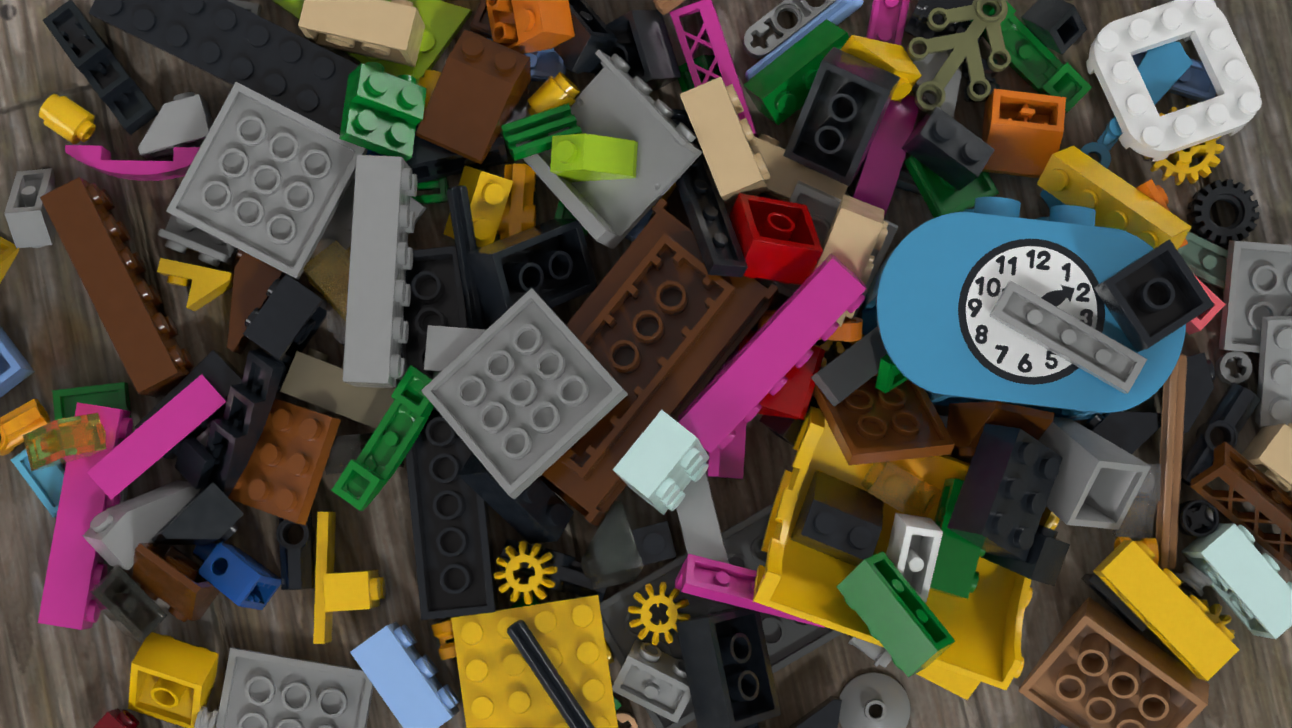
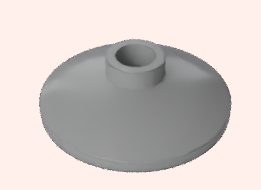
(869, 690)

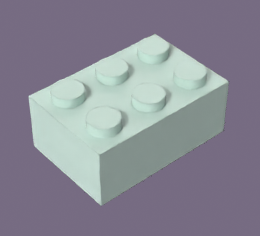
(663, 463)
(1244, 579)

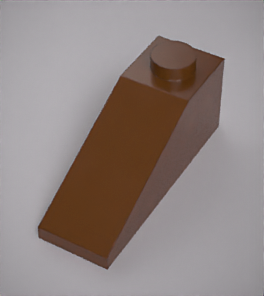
(249, 291)

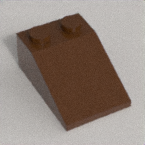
(474, 96)
(174, 579)

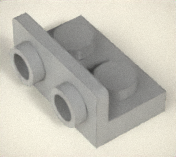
(183, 235)
(654, 681)

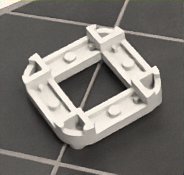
(1127, 94)

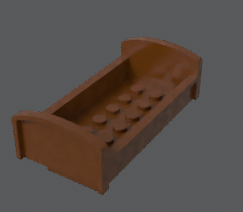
(663, 338)

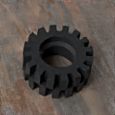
(1228, 192)

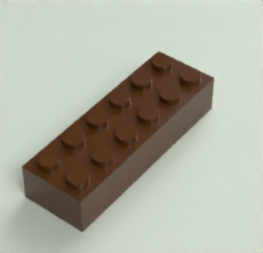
(118, 287)

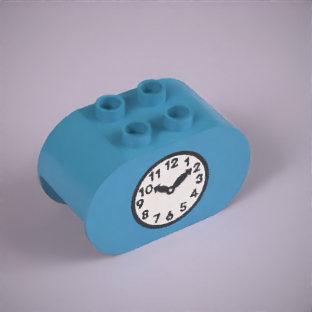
(950, 272)

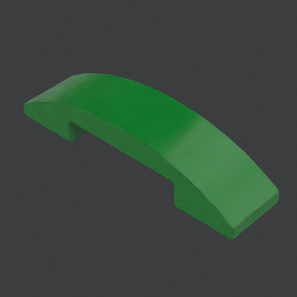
(1037, 63)
(389, 442)

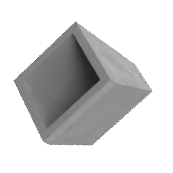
(1094, 477)

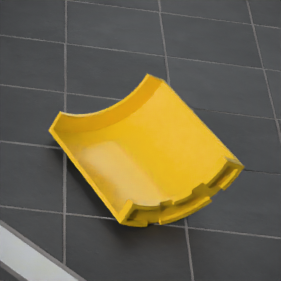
(805, 580)

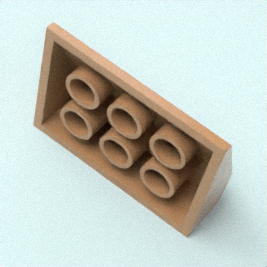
(1112, 677)

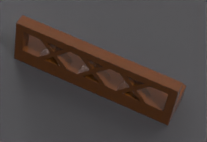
(1250, 487)

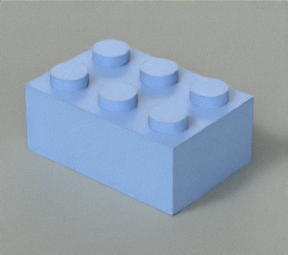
(405, 678)

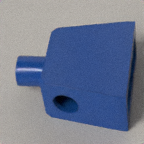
(237, 575)

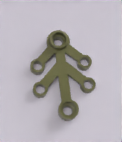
(964, 47)

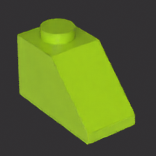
(593, 157)

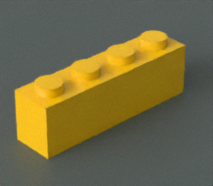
(1086, 183)
(1166, 609)

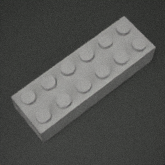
(379, 272)

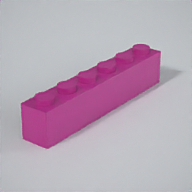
(772, 352)
(73, 563)

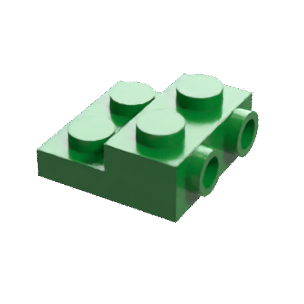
(382, 110)

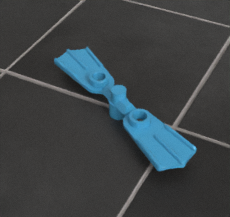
(1159, 71)

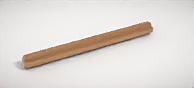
(1171, 464)

